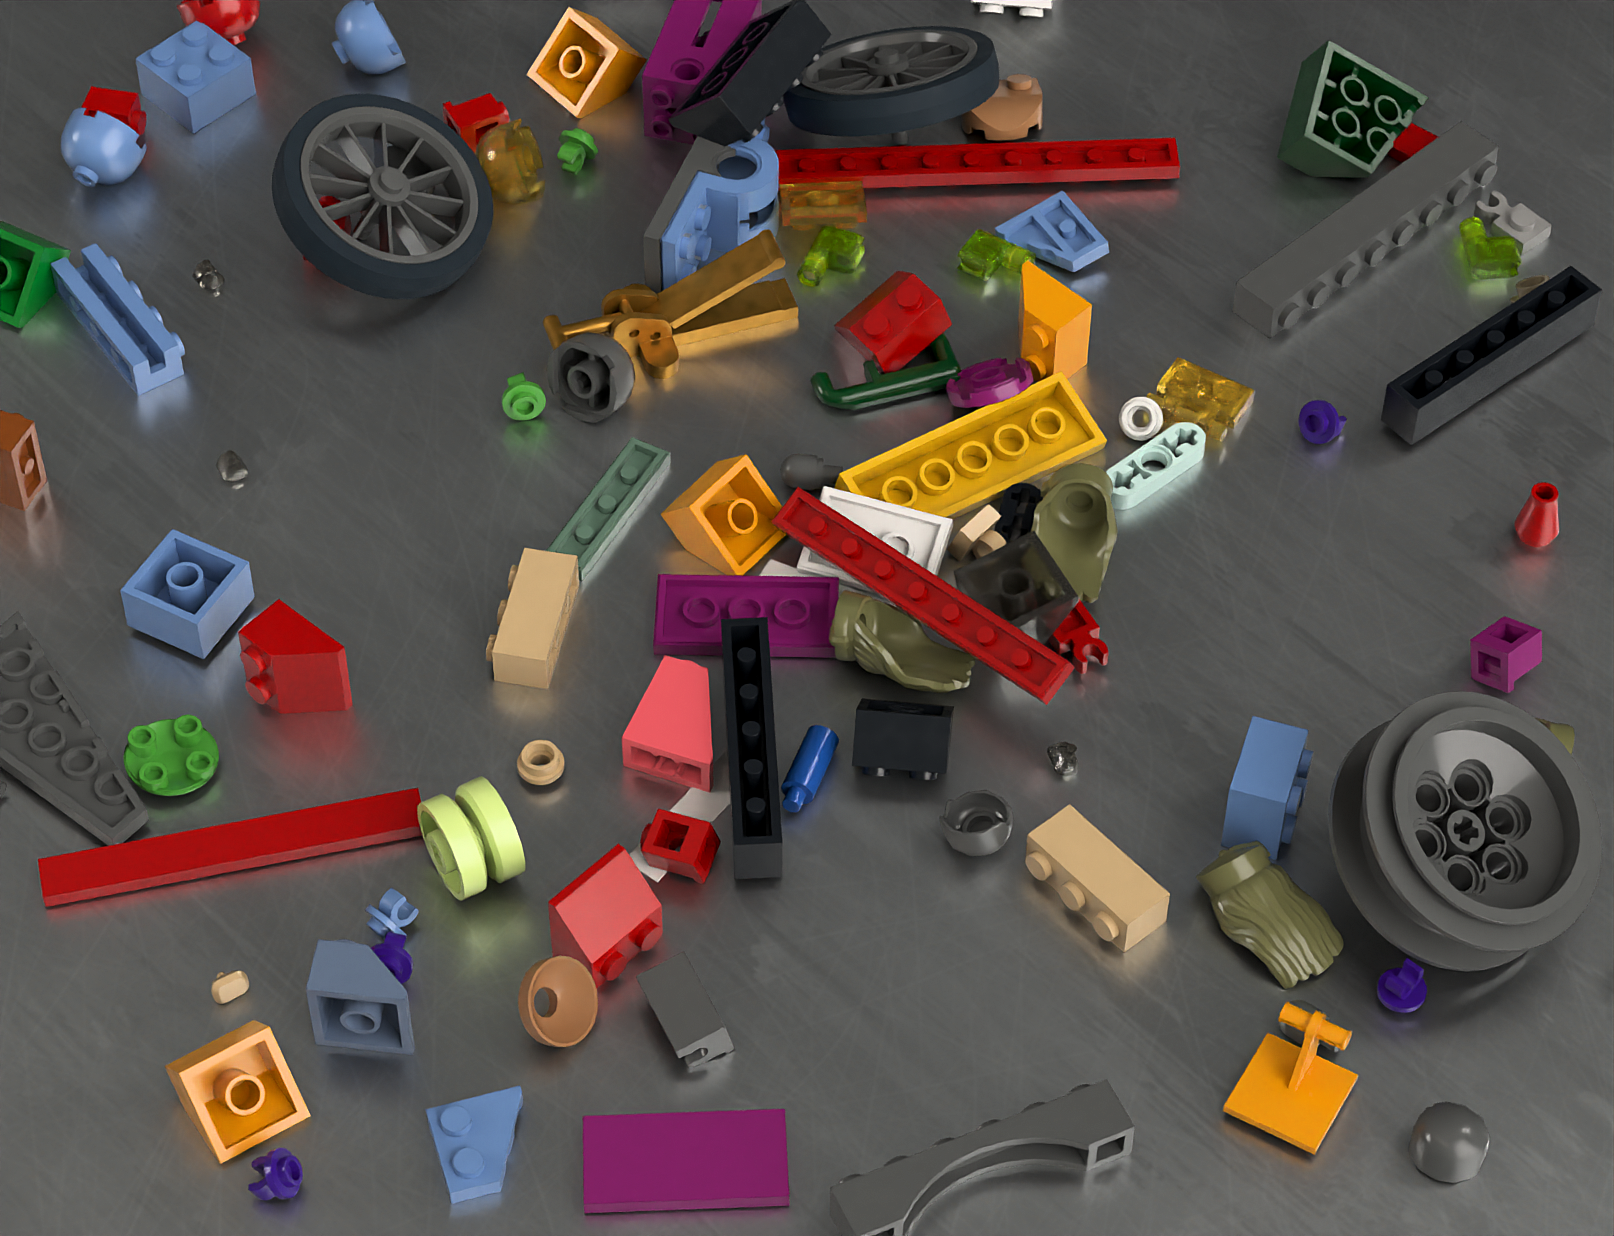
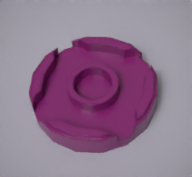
(989, 382)

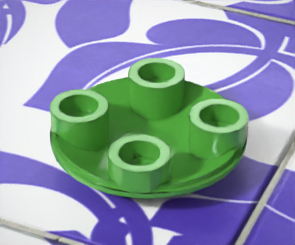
(171, 756)

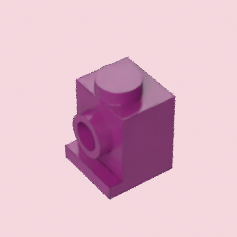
(1505, 653)

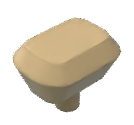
(229, 986)

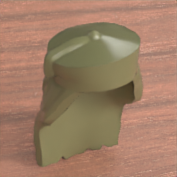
(1078, 525)
(895, 645)
(1270, 913)

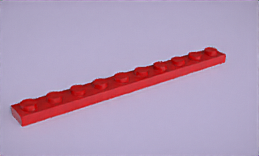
(983, 163)

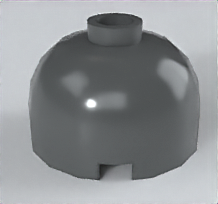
(591, 376)

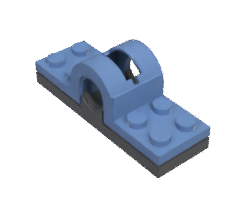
(706, 203)

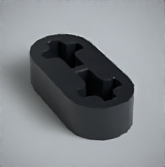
(1010, 518)

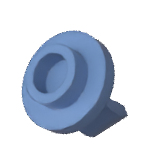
(392, 914)

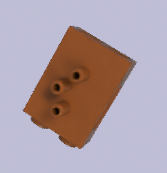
(20, 461)

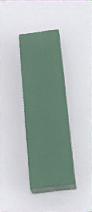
(611, 503)

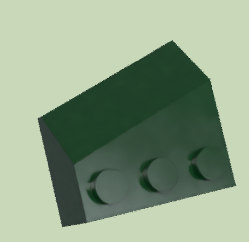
(1344, 115)

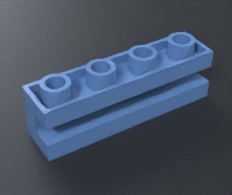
(119, 320)

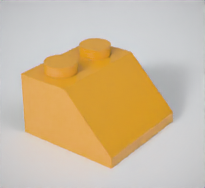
(585, 64)
(1051, 325)
(727, 516)
(238, 1090)

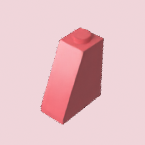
(673, 726)

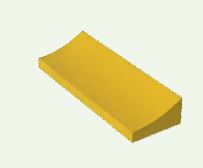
(982, 452)

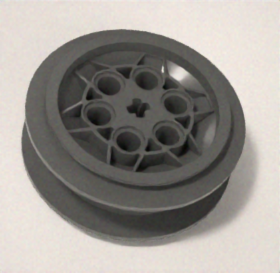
(1465, 831)

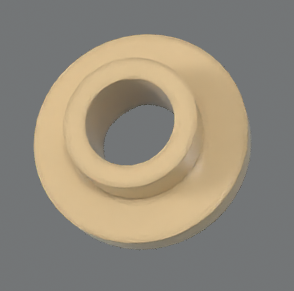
(538, 753)

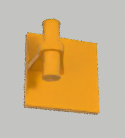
(1291, 1087)

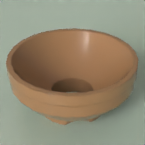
(571, 1001)

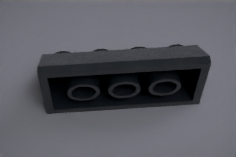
(753, 75)

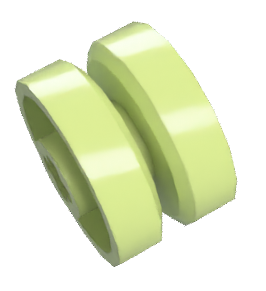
(471, 838)

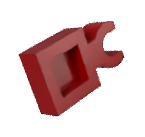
(1081, 636)

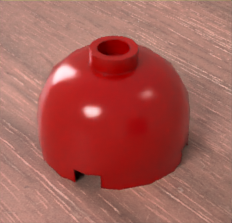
(224, 17)

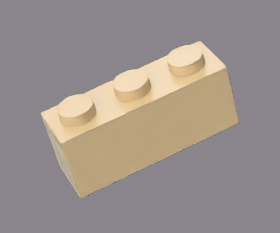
(533, 618)
(1096, 878)

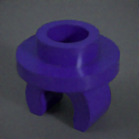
(1320, 422)
(394, 956)
(1402, 988)
(281, 1172)

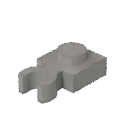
(1516, 222)

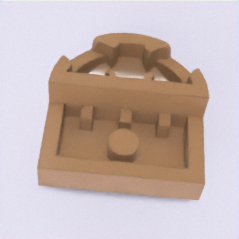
(1009, 110)

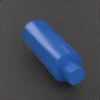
(808, 767)

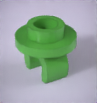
(575, 148)
(523, 398)

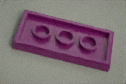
(796, 608)
(685, 1161)

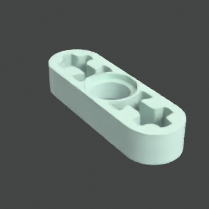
(1162, 450)

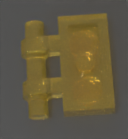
(1201, 398)

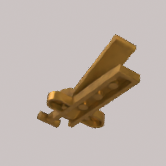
(697, 308)

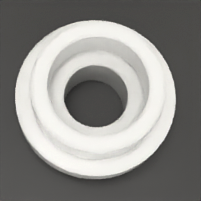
(1127, 423)

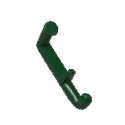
(892, 385)

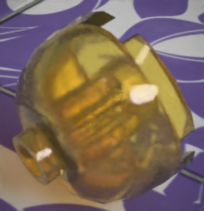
(510, 163)

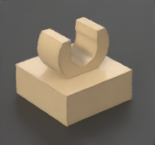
(978, 535)

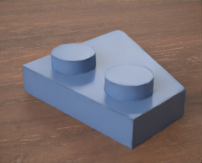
(1056, 233)
(474, 1141)

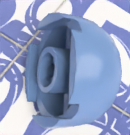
(366, 39)
(100, 148)

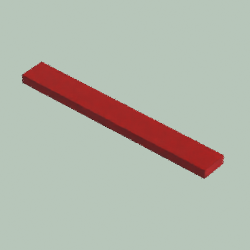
(923, 596)
(229, 847)

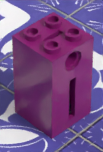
(684, 59)

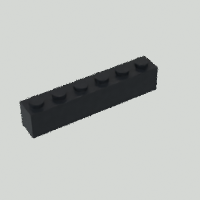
(1490, 355)
(751, 748)

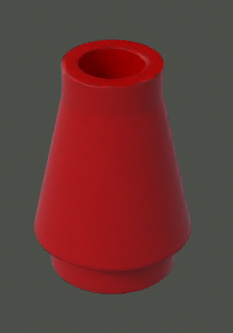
(1539, 518)

